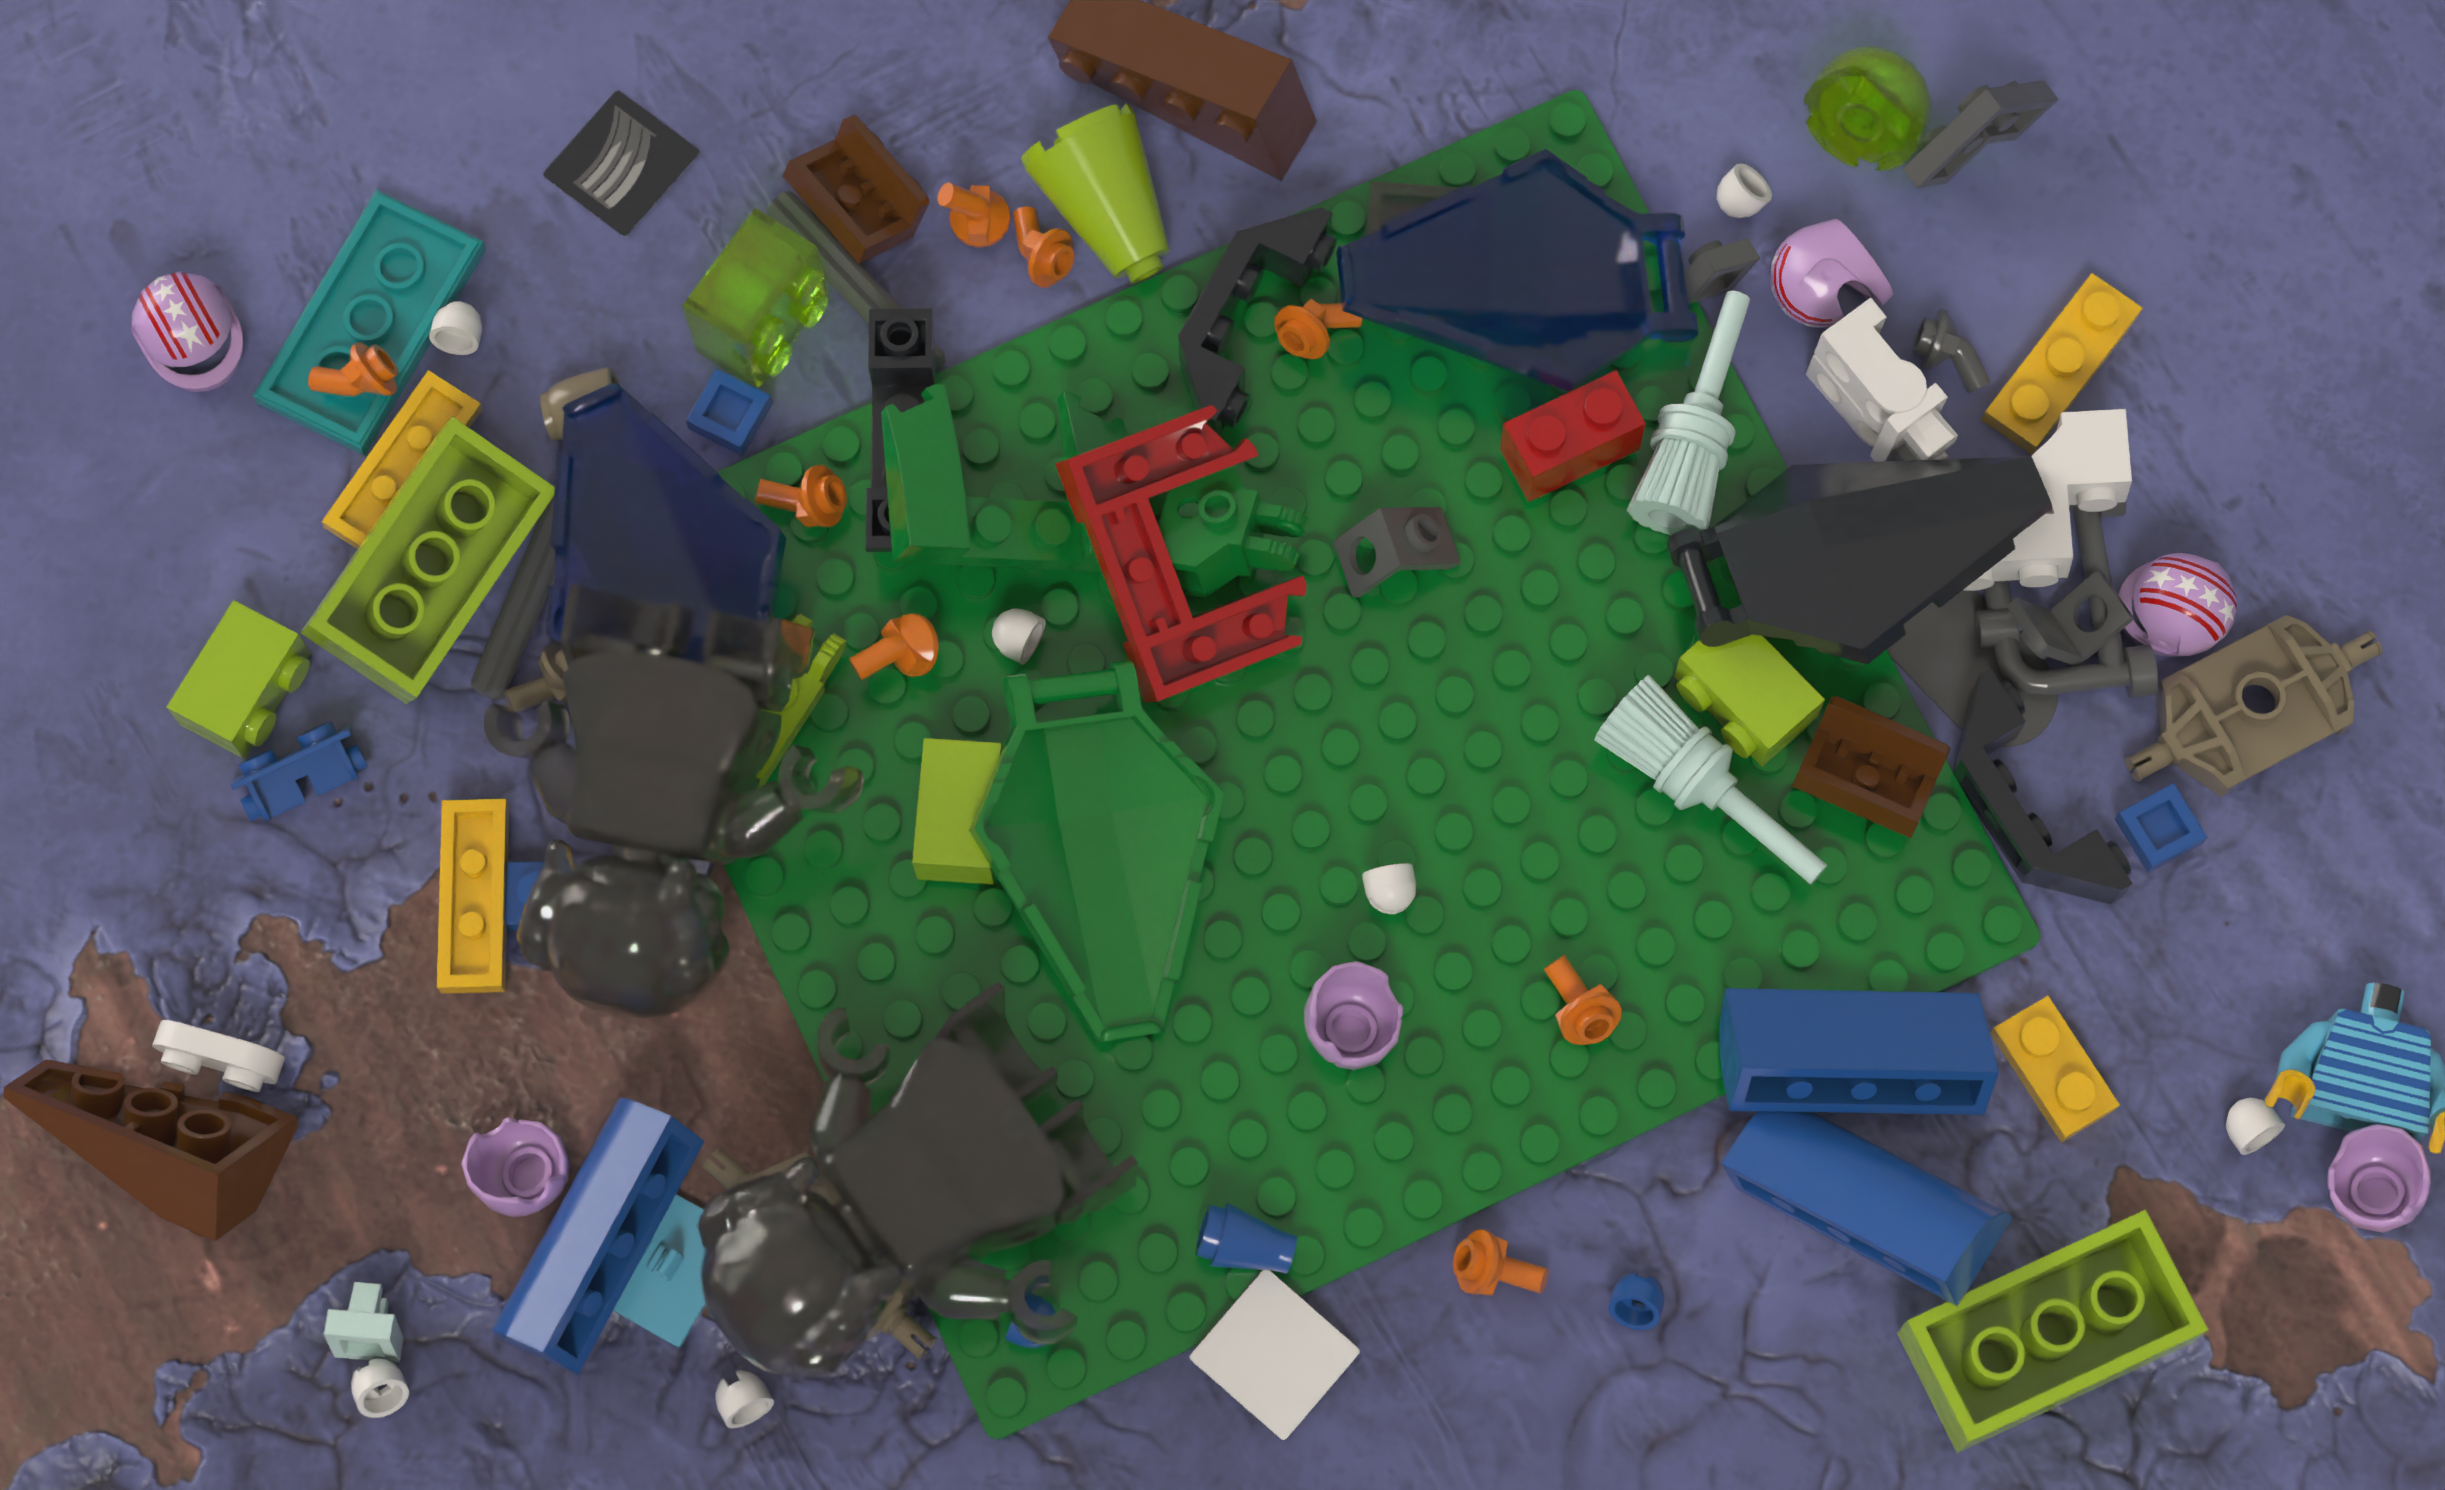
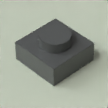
(1718, 268)

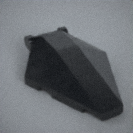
(1857, 548)

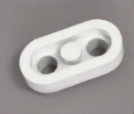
(242, 1062)

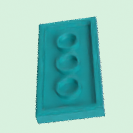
(377, 292)

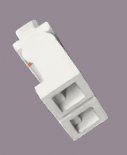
(1878, 392)

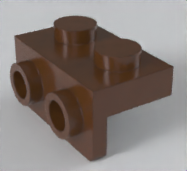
(859, 191)
(1871, 766)

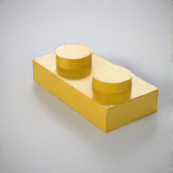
(2054, 1069)

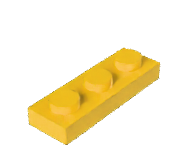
(2061, 364)
(396, 455)
(473, 896)

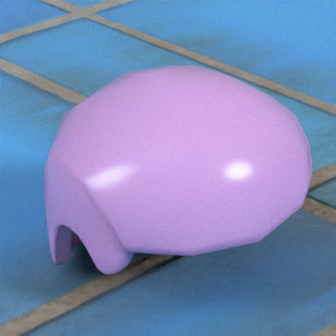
(1353, 1016)
(516, 1167)
(2379, 1178)

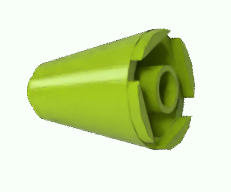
(1104, 190)

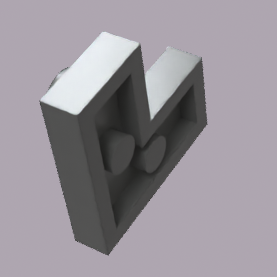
(1985, 118)

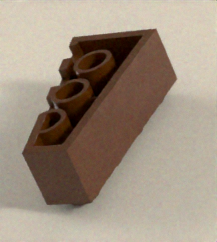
(1189, 77)

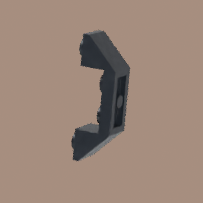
(1284, 247)
(900, 370)
(2083, 868)

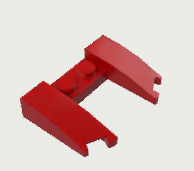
(1111, 496)

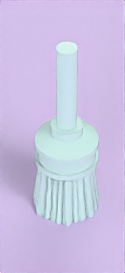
(1692, 440)
(1693, 768)

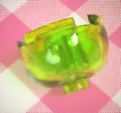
(1869, 107)

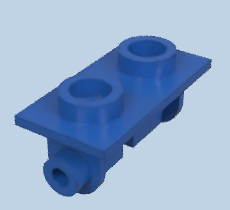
(274, 779)

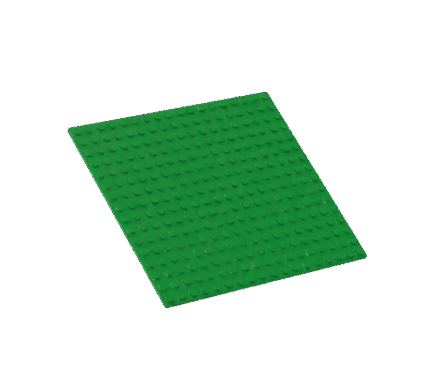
(1406, 728)

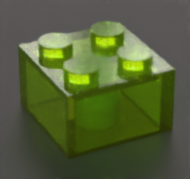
(757, 299)

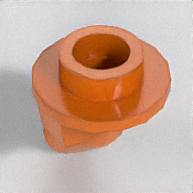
(976, 215)
(1047, 254)
(1304, 329)
(367, 371)
(816, 502)
(906, 642)
(1588, 1013)
(1490, 1264)

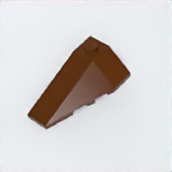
(172, 1152)

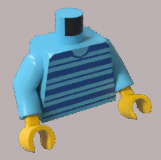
(2366, 1071)

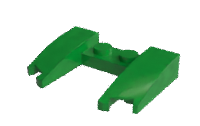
(943, 527)

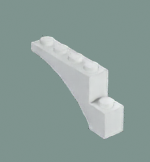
(2080, 466)

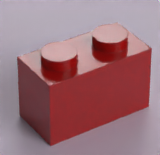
(1572, 436)

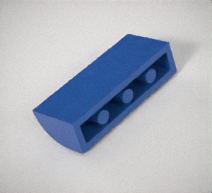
(1856, 1052)
(1866, 1199)
(598, 1235)

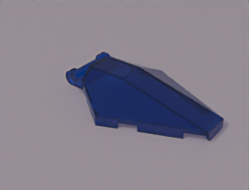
(1523, 274)
(654, 521)

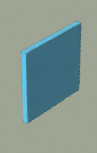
(667, 1284)

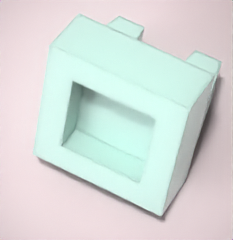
(365, 1328)

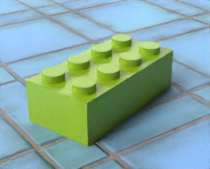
(429, 561)
(2051, 1331)

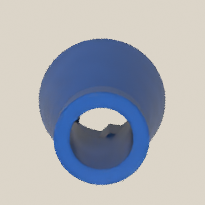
(1243, 1241)

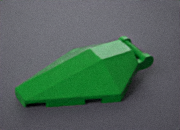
(1100, 845)

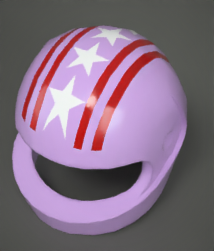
(1814, 267)
(184, 322)
(2181, 604)

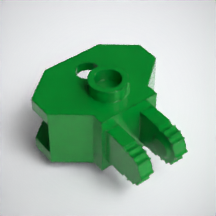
(1218, 532)

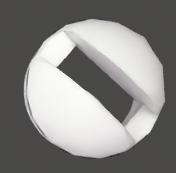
(1743, 192)
(456, 329)
(1018, 634)
(1390, 887)
(2252, 1125)
(368, 1397)
(743, 1400)

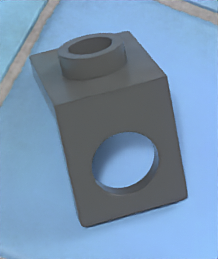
(1402, 541)
(2057, 631)

